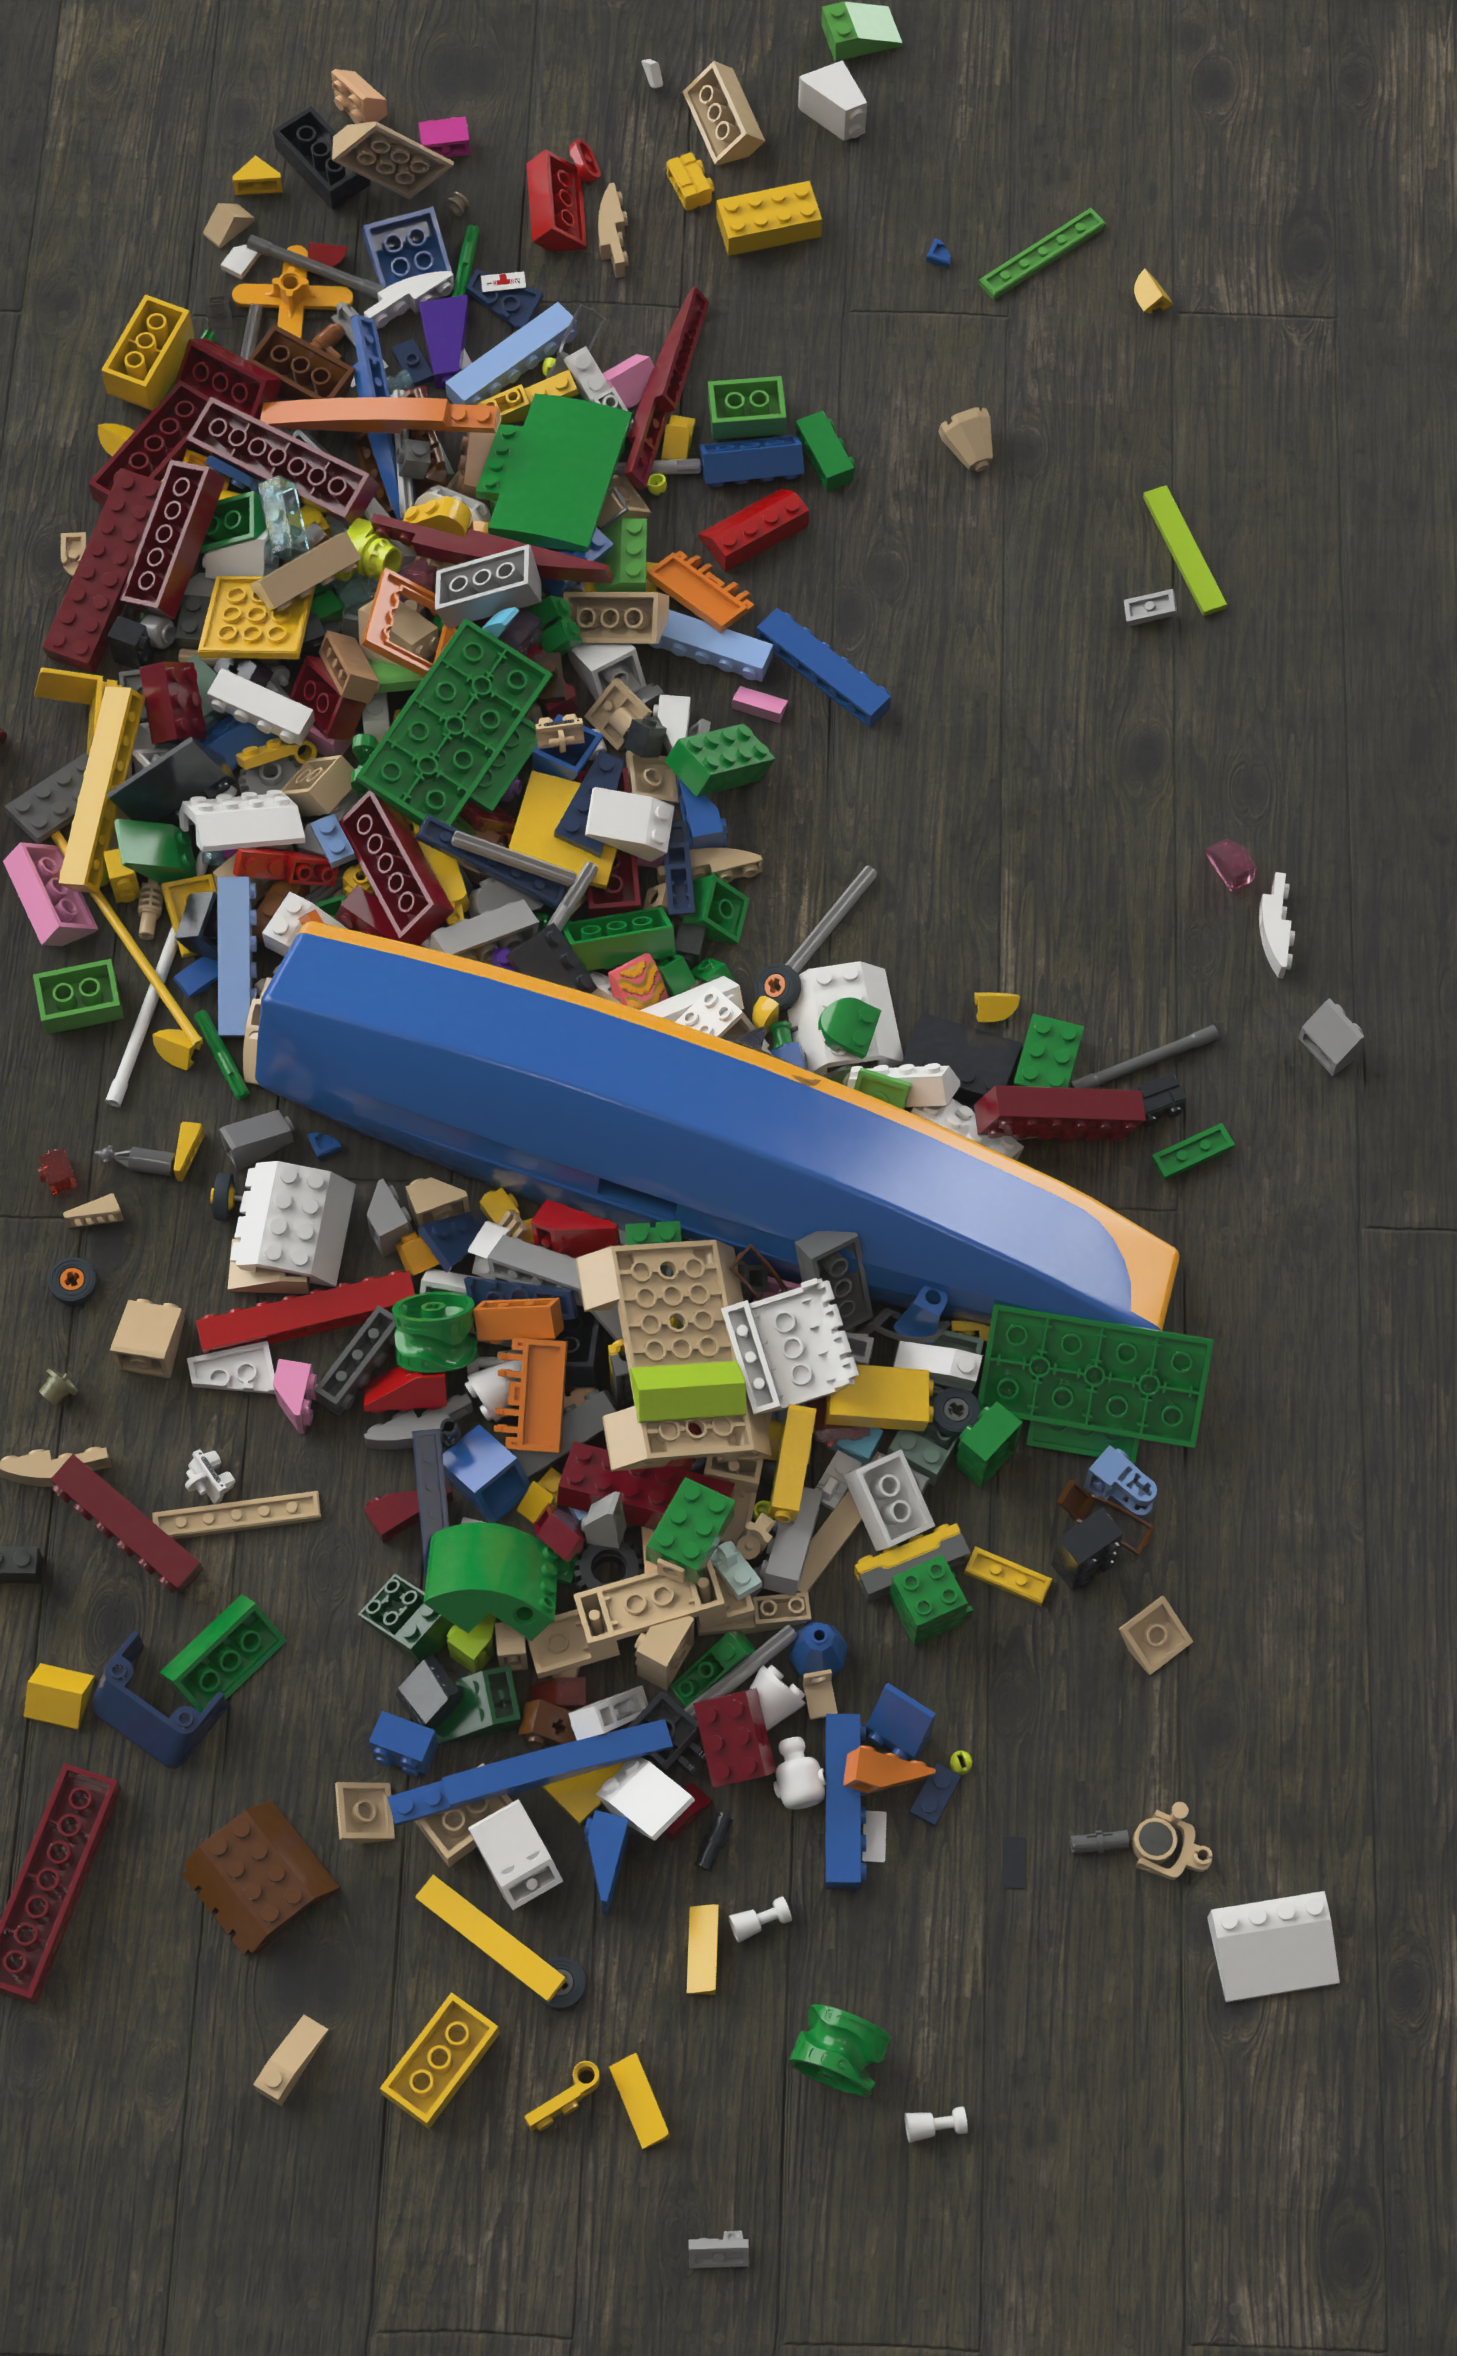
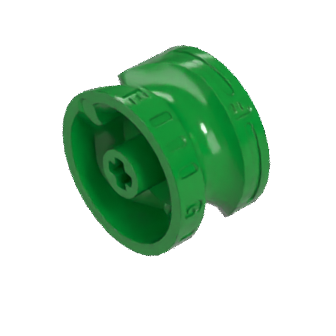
(435, 1332)
(839, 2050)

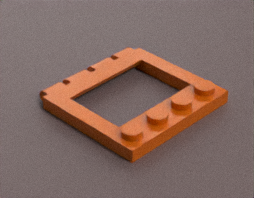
(382, 618)

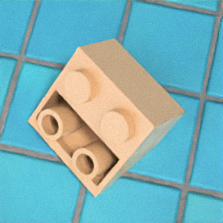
(357, 97)

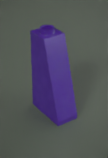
(445, 334)

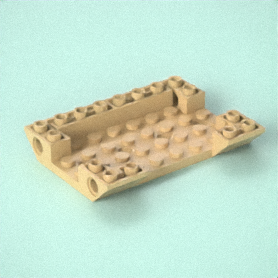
(645, 1304)

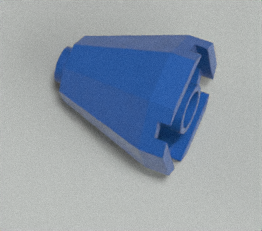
(818, 1649)

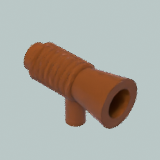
(329, 338)

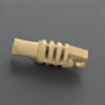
(149, 908)

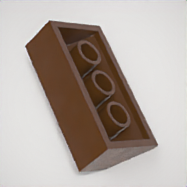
(303, 367)

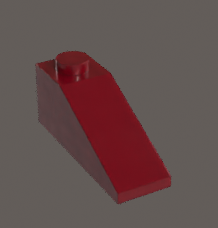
(395, 1513)

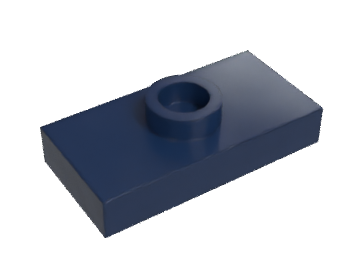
(410, 358)

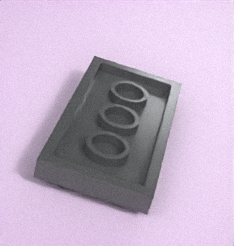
(51, 802)

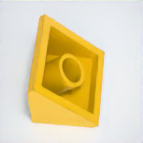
(57, 1696)

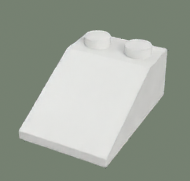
(630, 822)
(285, 924)
(644, 1797)

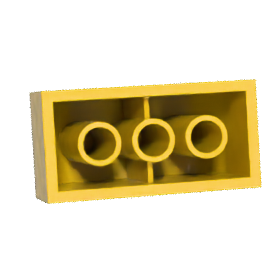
(148, 353)

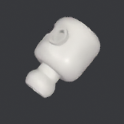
(799, 1778)

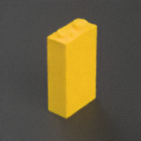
(883, 1399)

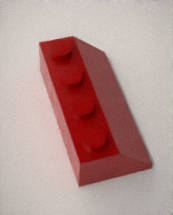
(555, 203)
(756, 528)

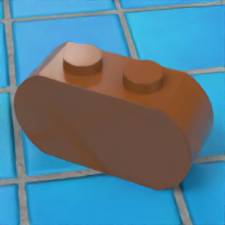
(272, 902)

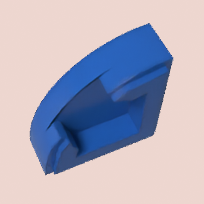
(939, 254)
(324, 1145)

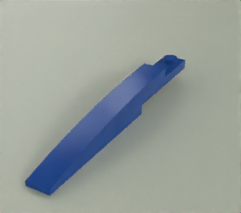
(372, 382)
(529, 1771)

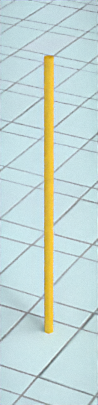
(139, 957)

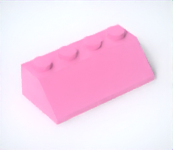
(54, 910)

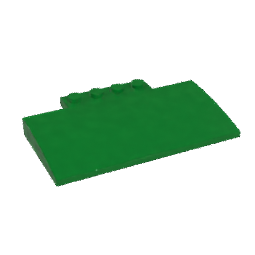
(553, 472)
(459, 731)
(1094, 1381)

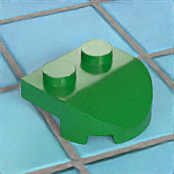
(849, 1025)

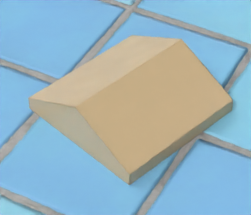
(651, 778)
(1155, 1635)
(364, 1812)

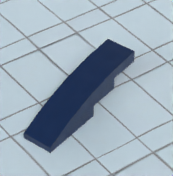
(679, 872)

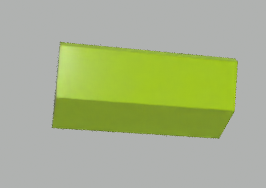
(688, 1391)

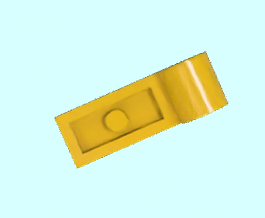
(272, 751)
(566, 2101)

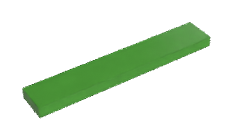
(1042, 253)

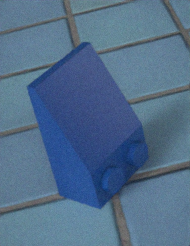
(702, 818)
(900, 1724)
(607, 1842)

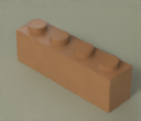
(476, 450)
(348, 667)

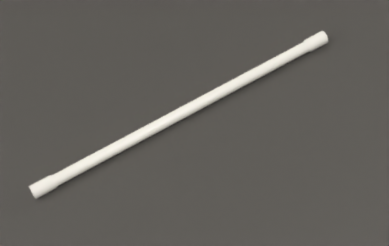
(120, 1083)

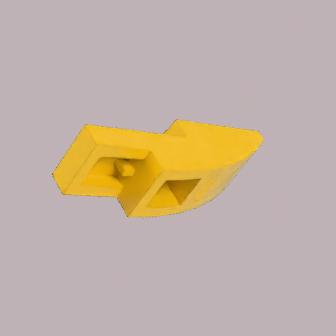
(516, 402)

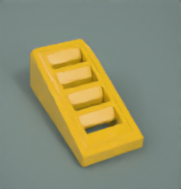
(188, 1143)

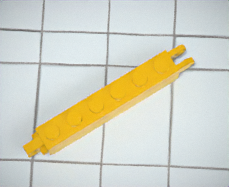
(449, 877)

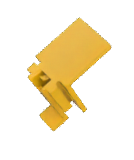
(75, 688)

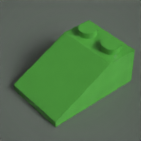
(858, 29)

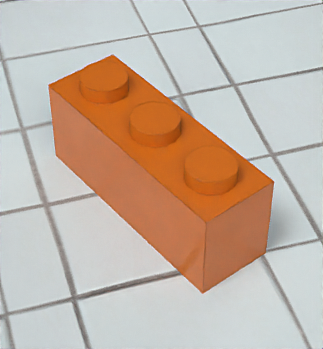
(518, 1319)

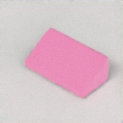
(759, 704)

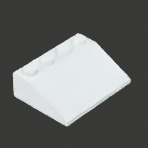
(1274, 1946)

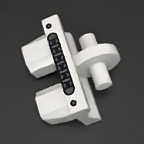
(204, 1477)

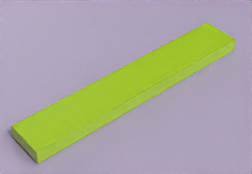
(1184, 551)

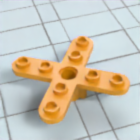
(292, 295)

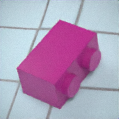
(446, 136)

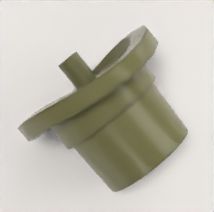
(57, 1387)

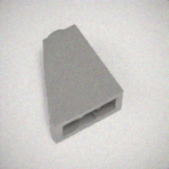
(256, 1138)

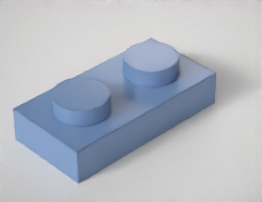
(333, 841)

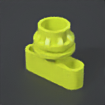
(374, 551)

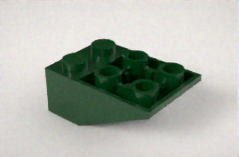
(405, 1621)
(484, 1709)

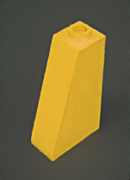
(791, 1463)

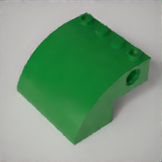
(492, 1571)

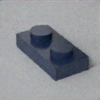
(935, 1795)

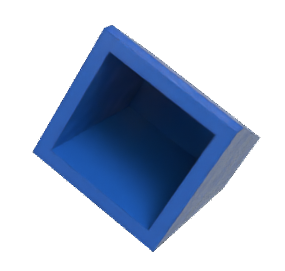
(569, 763)
(486, 1474)

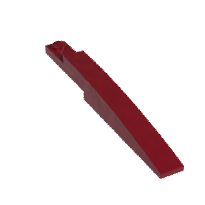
(664, 387)
(459, 549)

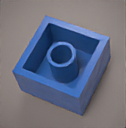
(403, 1744)

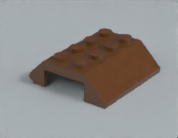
(434, 476)
(257, 1876)

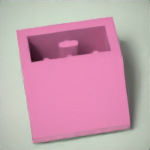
(294, 1391)

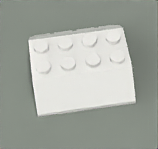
(242, 820)
(828, 984)
(293, 1221)
(791, 1347)

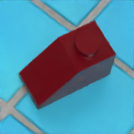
(700, 1804)

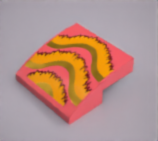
(638, 983)

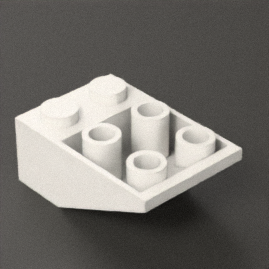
(515, 1854)

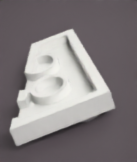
(235, 1369)

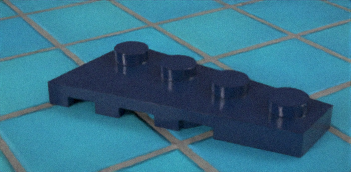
(571, 829)
(488, 1289)

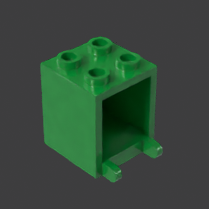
(928, 1600)

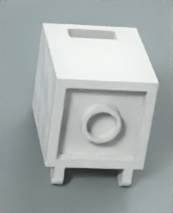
(718, 1017)

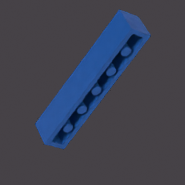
(824, 668)
(843, 1805)

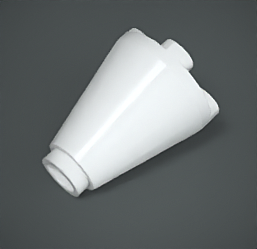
(492, 1389)
(775, 1696)

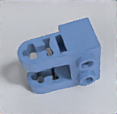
(1113, 1480)

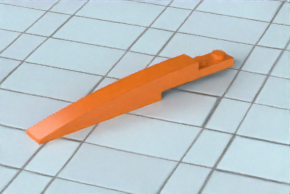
(380, 415)

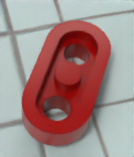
(585, 161)

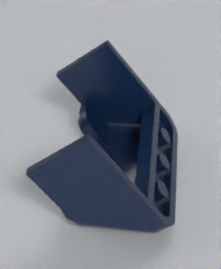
(161, 1737)

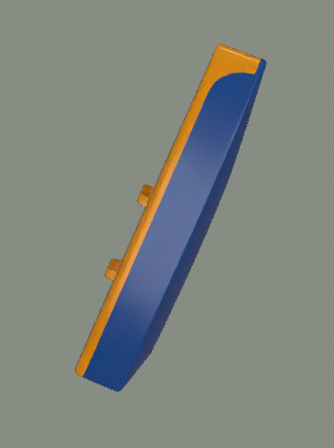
(677, 1125)

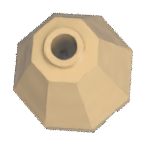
(969, 438)

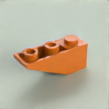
(874, 1771)

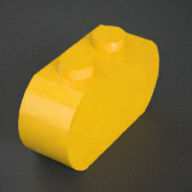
(441, 514)

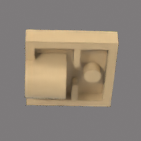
(615, 711)

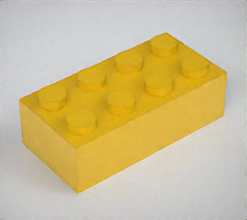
(769, 218)
(440, 2060)

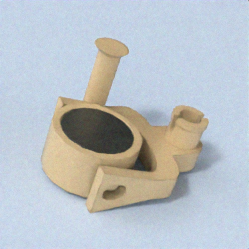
(1157, 1839)

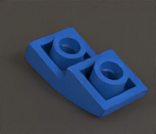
(197, 976)

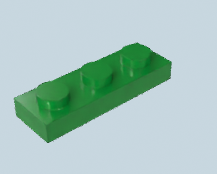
(1192, 1151)

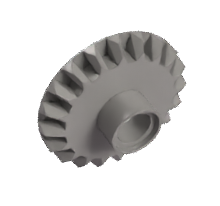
(256, 778)

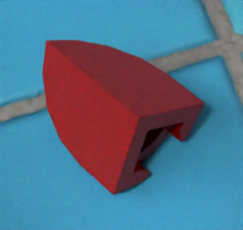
(326, 253)

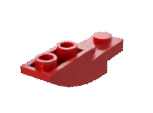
(285, 865)

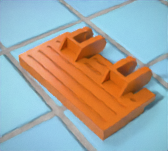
(700, 590)
(537, 1395)

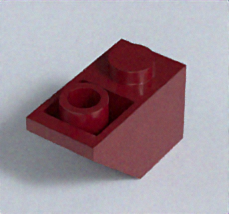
(559, 1532)

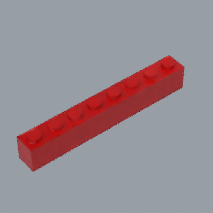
(305, 1314)

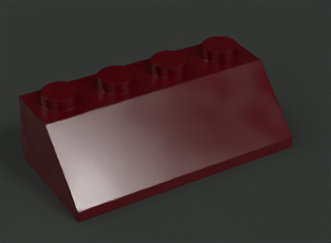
(227, 377)

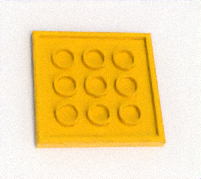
(245, 627)
(539, 816)

